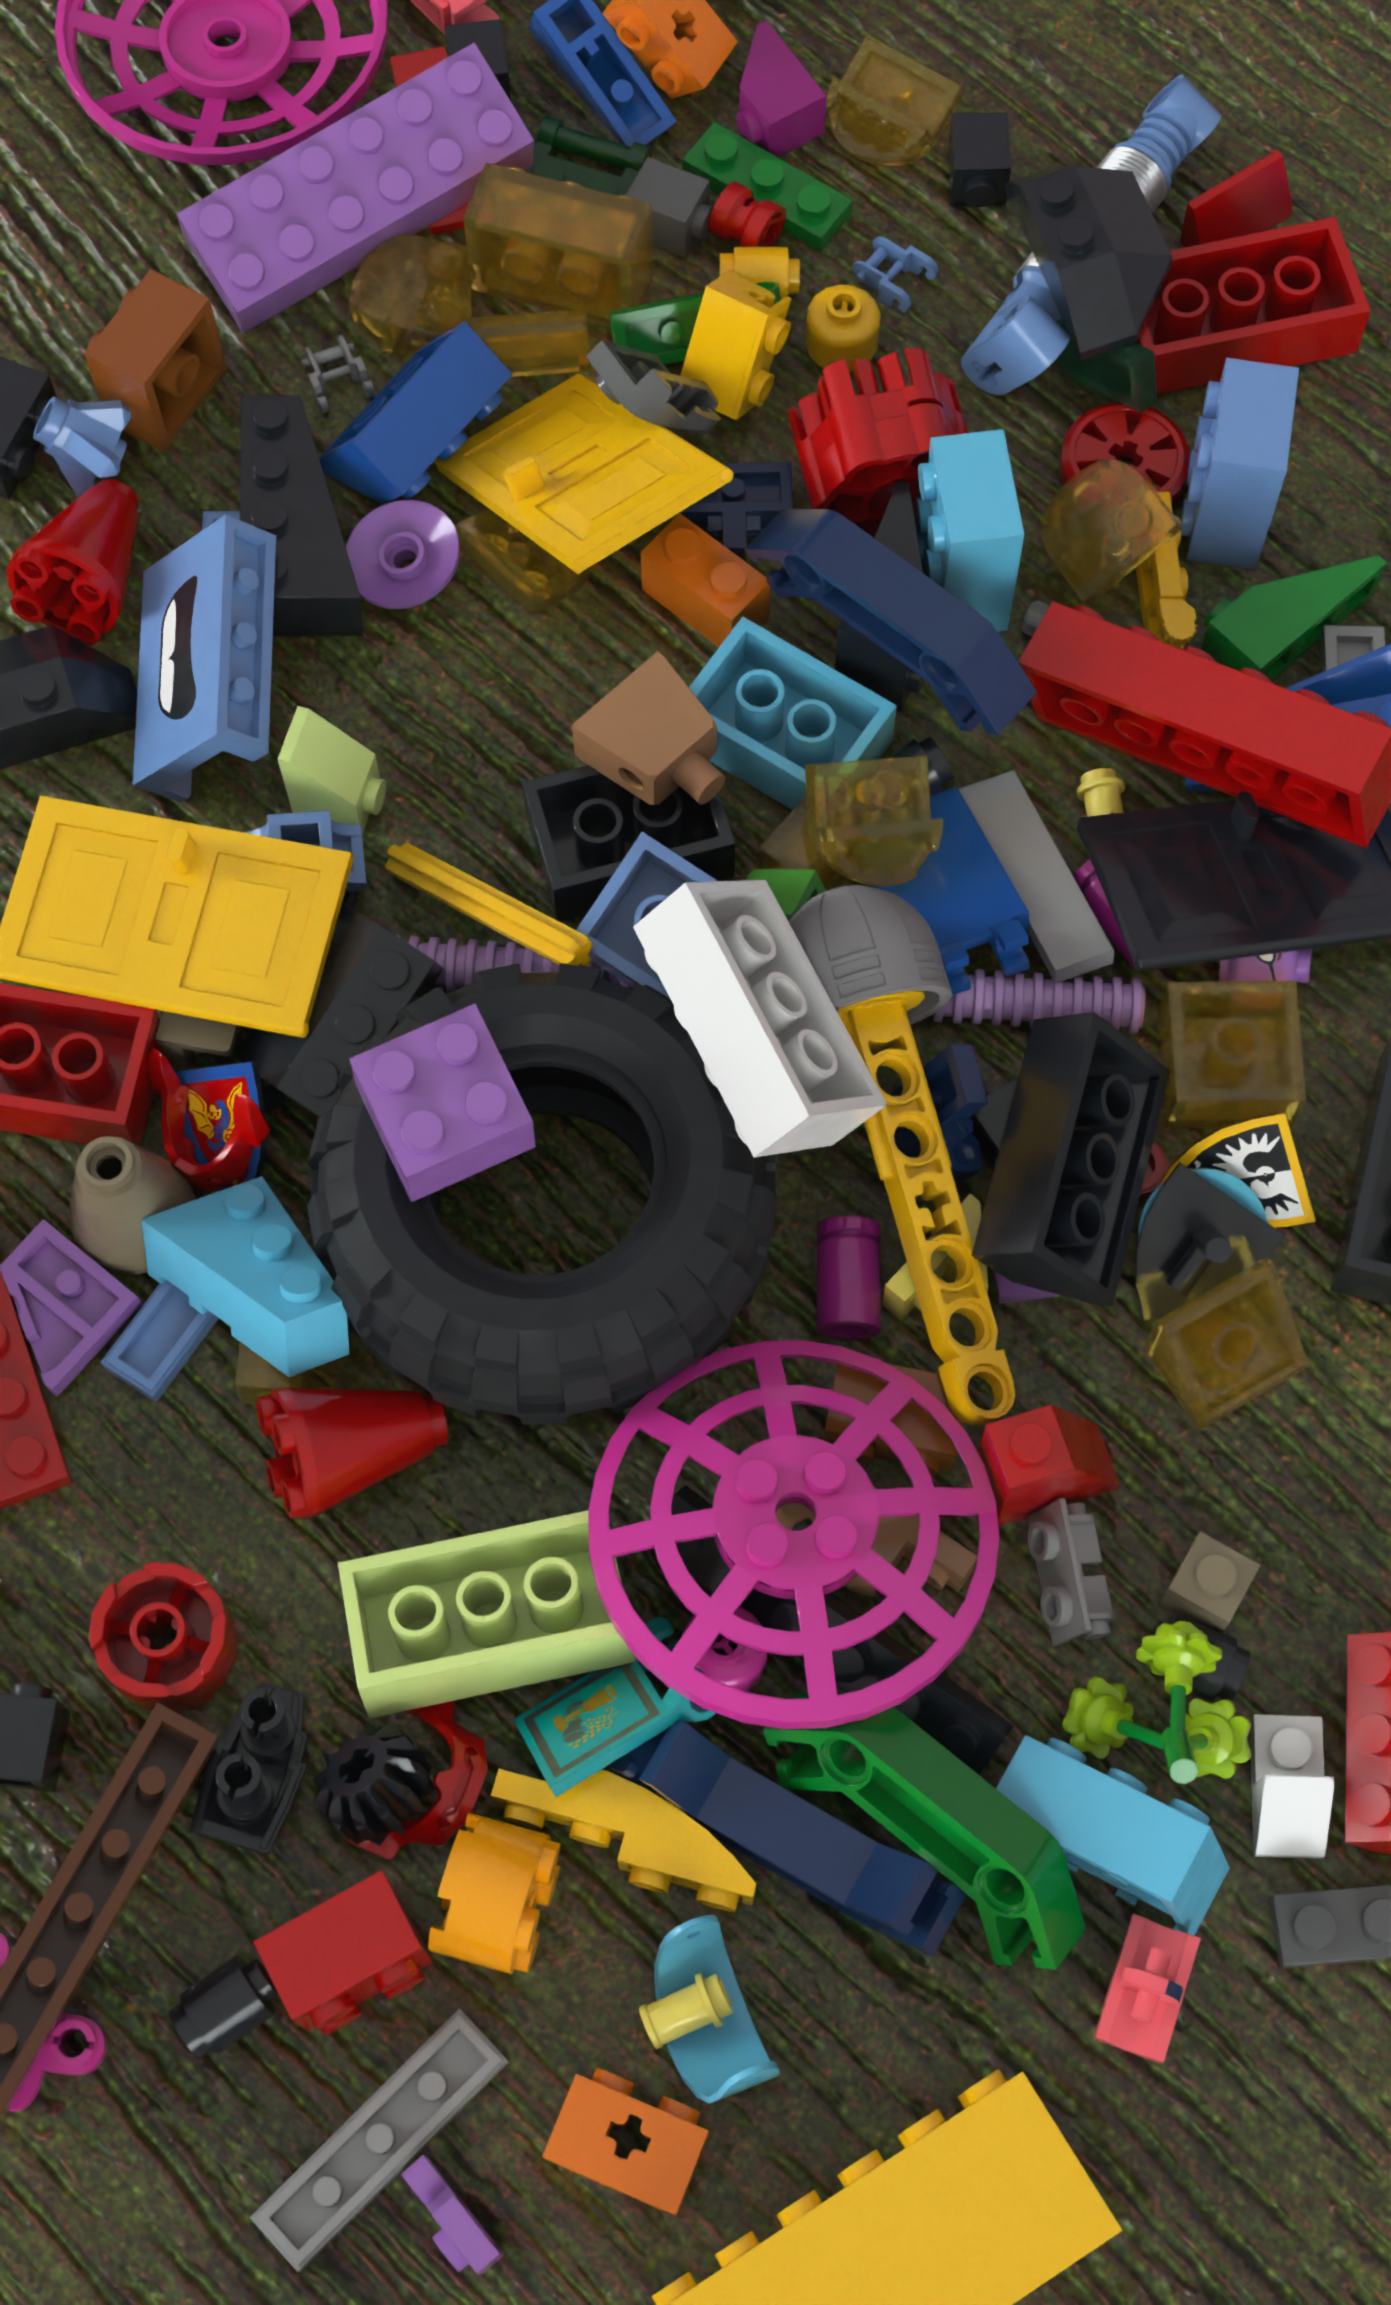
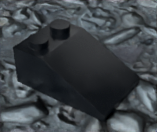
(856, 654)

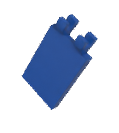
(967, 895)

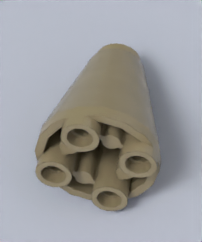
(112, 1193)

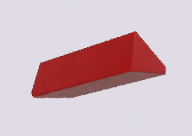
(1241, 204)

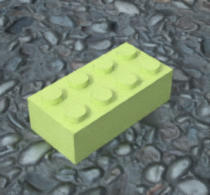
(477, 1615)

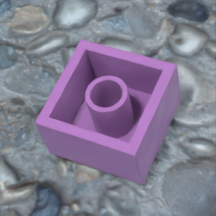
(443, 1102)

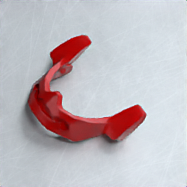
(233, 1160)
(456, 1787)

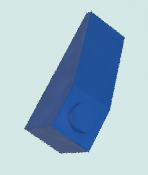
(600, 70)

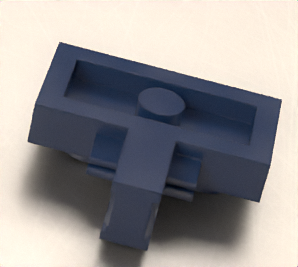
(745, 503)
(957, 1095)

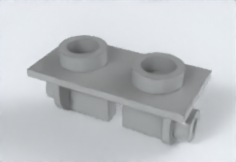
(1061, 1543)

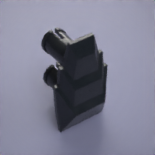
(254, 1772)

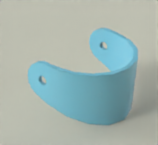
(711, 2058)

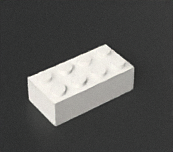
(758, 1016)

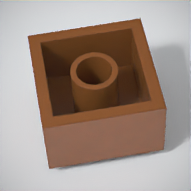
(157, 357)

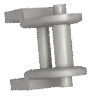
(354, 366)

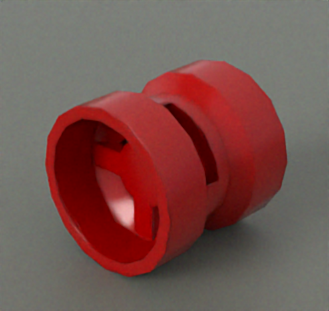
(746, 219)

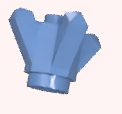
(84, 439)

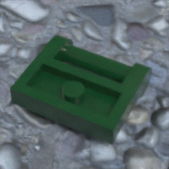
(554, 136)

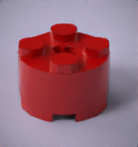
(146, 1604)

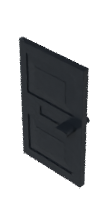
(1235, 882)

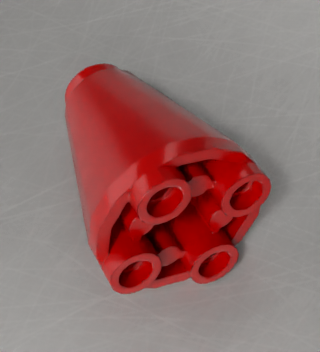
(78, 564)
(343, 1441)

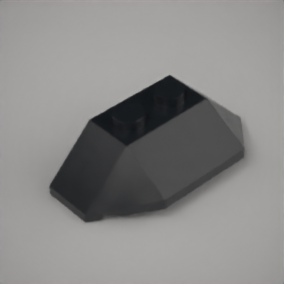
(1094, 250)
(59, 695)

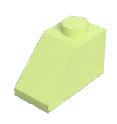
(329, 771)

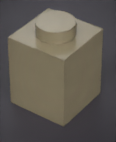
(1209, 1583)

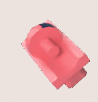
(1147, 1989)

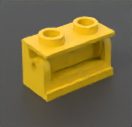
(736, 342)

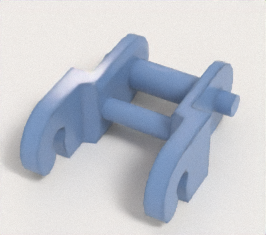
(901, 259)

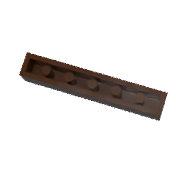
(94, 1888)

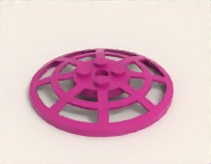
(219, 72)
(787, 1561)

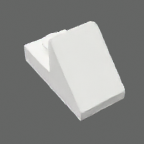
(1289, 1787)

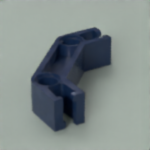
(898, 611)
(795, 1839)

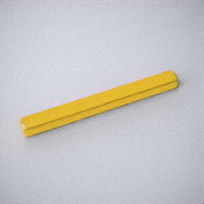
(489, 906)

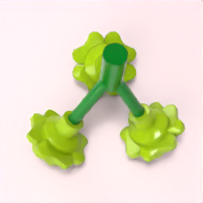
(1195, 1743)

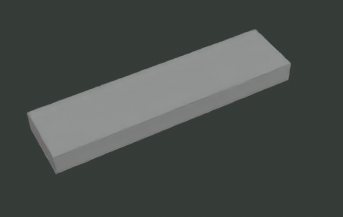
(1059, 914)
(379, 2140)

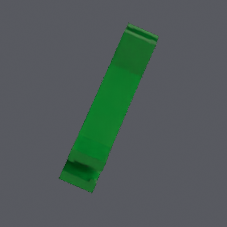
(951, 1822)

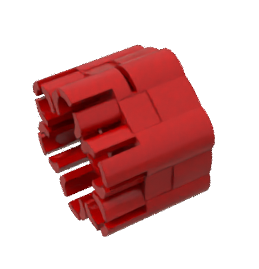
(865, 442)

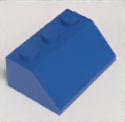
(417, 417)

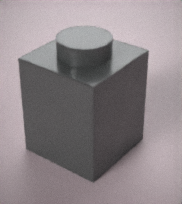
(678, 205)

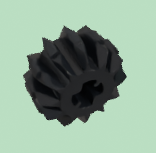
(373, 1784)

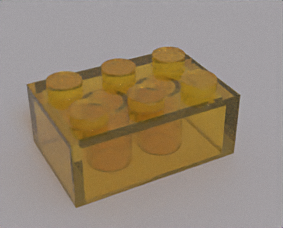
(558, 243)

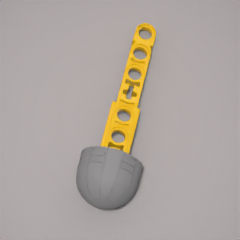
(882, 979)

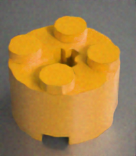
(493, 1893)

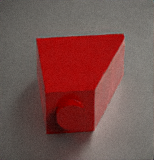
(1043, 1459)

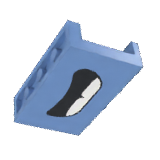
(205, 655)

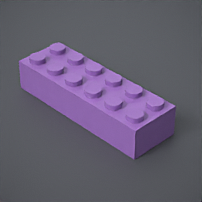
(354, 187)

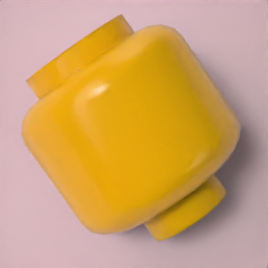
(842, 325)

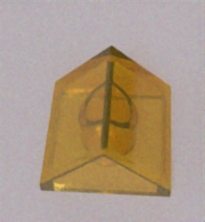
(1228, 1344)

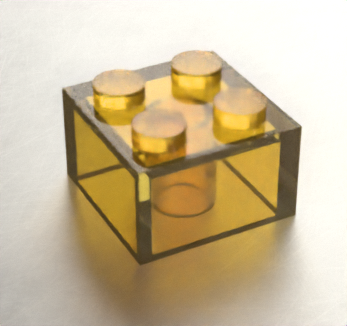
(1230, 1052)

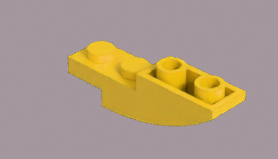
(657, 1838)

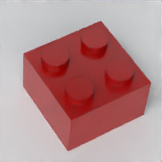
(344, 1955)

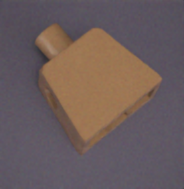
(651, 736)

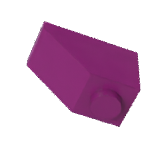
(778, 97)

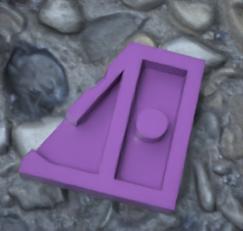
(64, 1303)

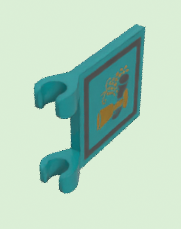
(602, 1719)

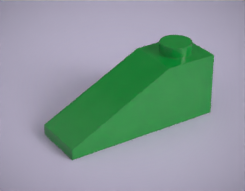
(1285, 617)

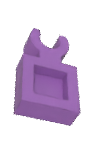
(461, 2236)

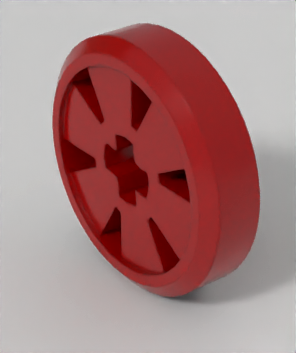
(1120, 431)

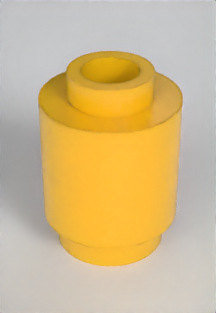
(764, 265)

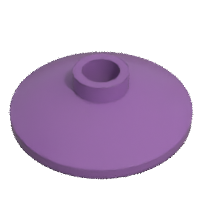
(397, 534)

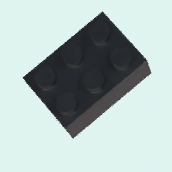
(590, 823)

